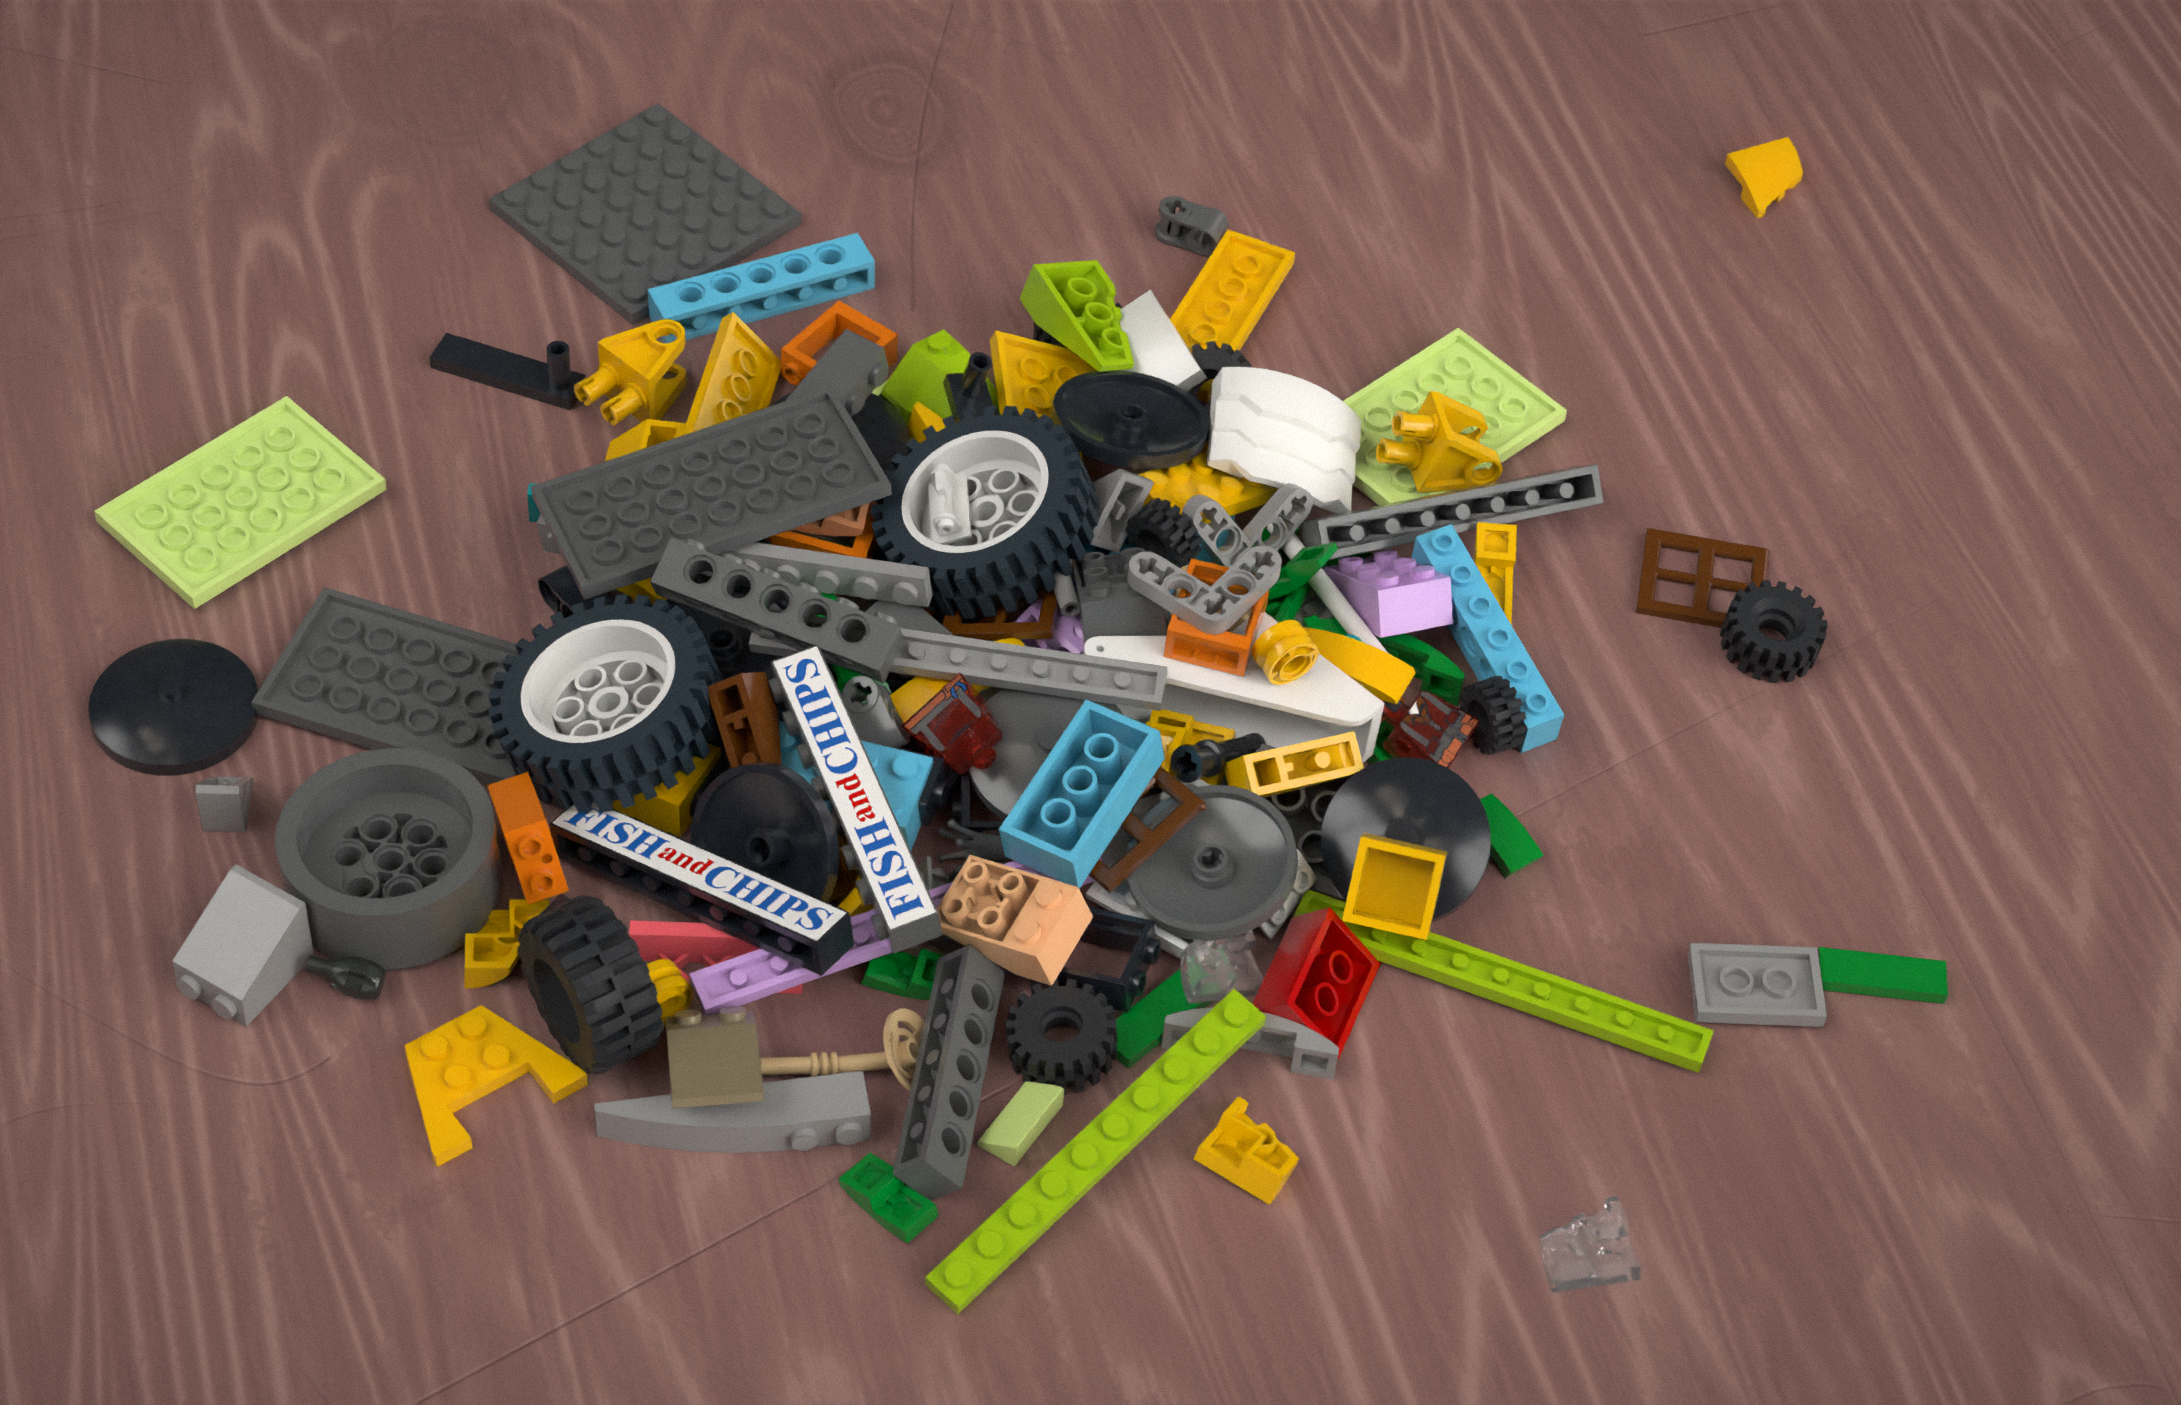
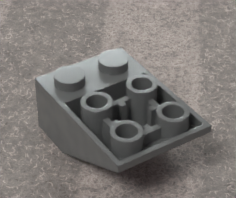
(1109, 602)

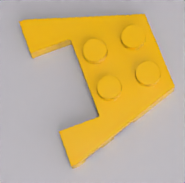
(471, 1060)

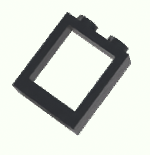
(1122, 933)

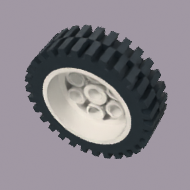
(1025, 503)
(607, 702)

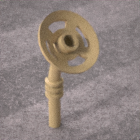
(896, 1056)

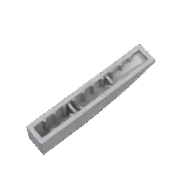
(791, 1117)

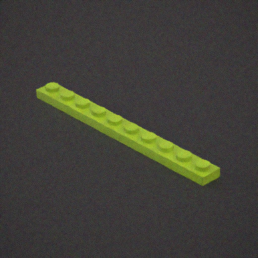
(1531, 990)
(1094, 1152)

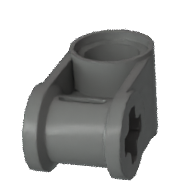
(1192, 227)
(878, 719)

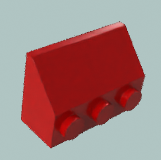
(1319, 976)

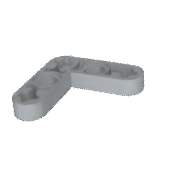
(1241, 541)
(1203, 597)

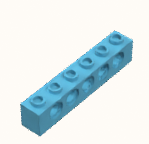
(765, 286)
(1487, 634)

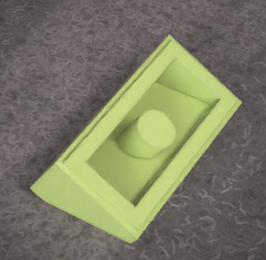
(1022, 1121)

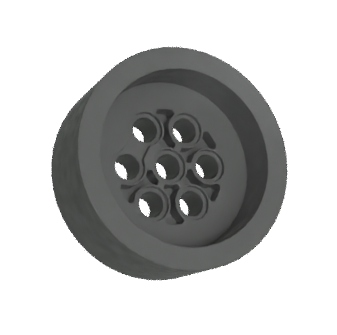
(391, 856)

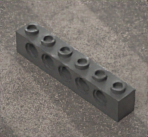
(685, 560)
(949, 1073)

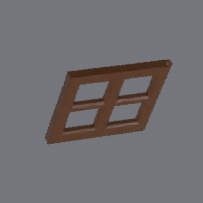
(1702, 580)
(1000, 630)
(1150, 840)

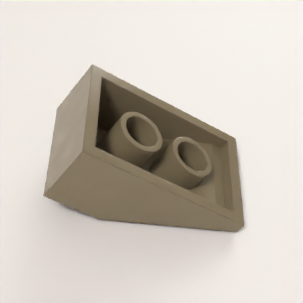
(713, 1058)

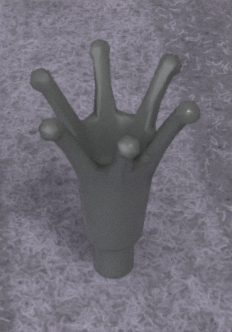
(974, 843)

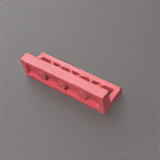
(689, 943)

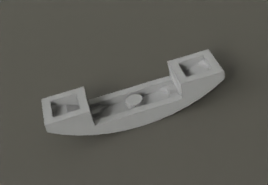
(1278, 1036)

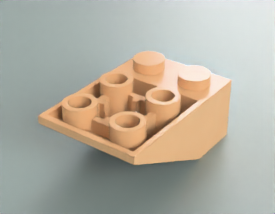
(1014, 917)

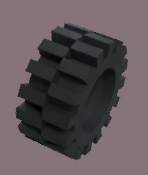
(1164, 532)
(1498, 712)

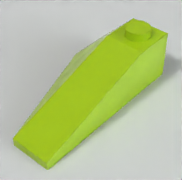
(1079, 311)
(922, 375)

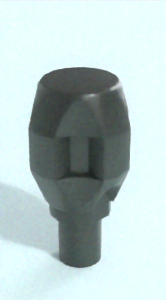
(350, 975)

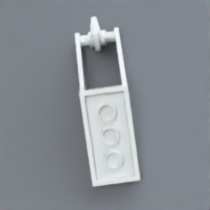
(1303, 710)

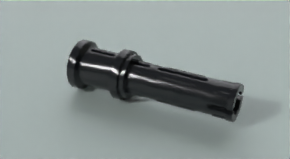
(1209, 757)

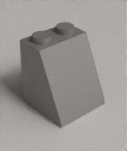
(244, 947)

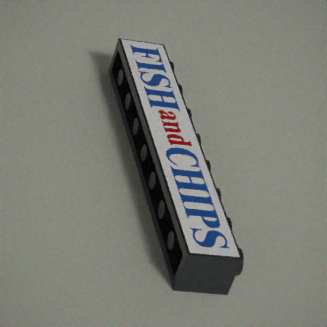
(705, 886)

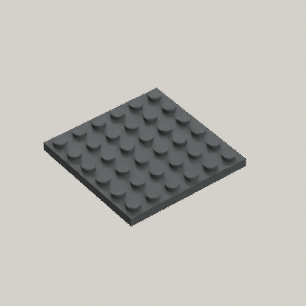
(644, 210)

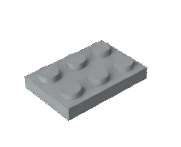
(1756, 984)

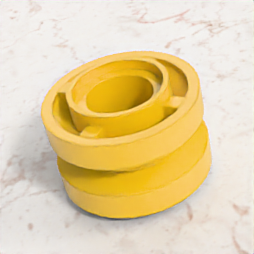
(1285, 652)
(672, 988)

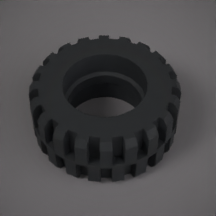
(590, 984)

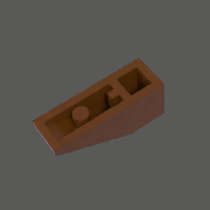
(747, 718)

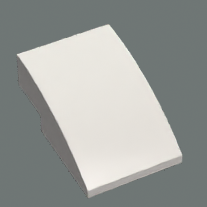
(1157, 344)

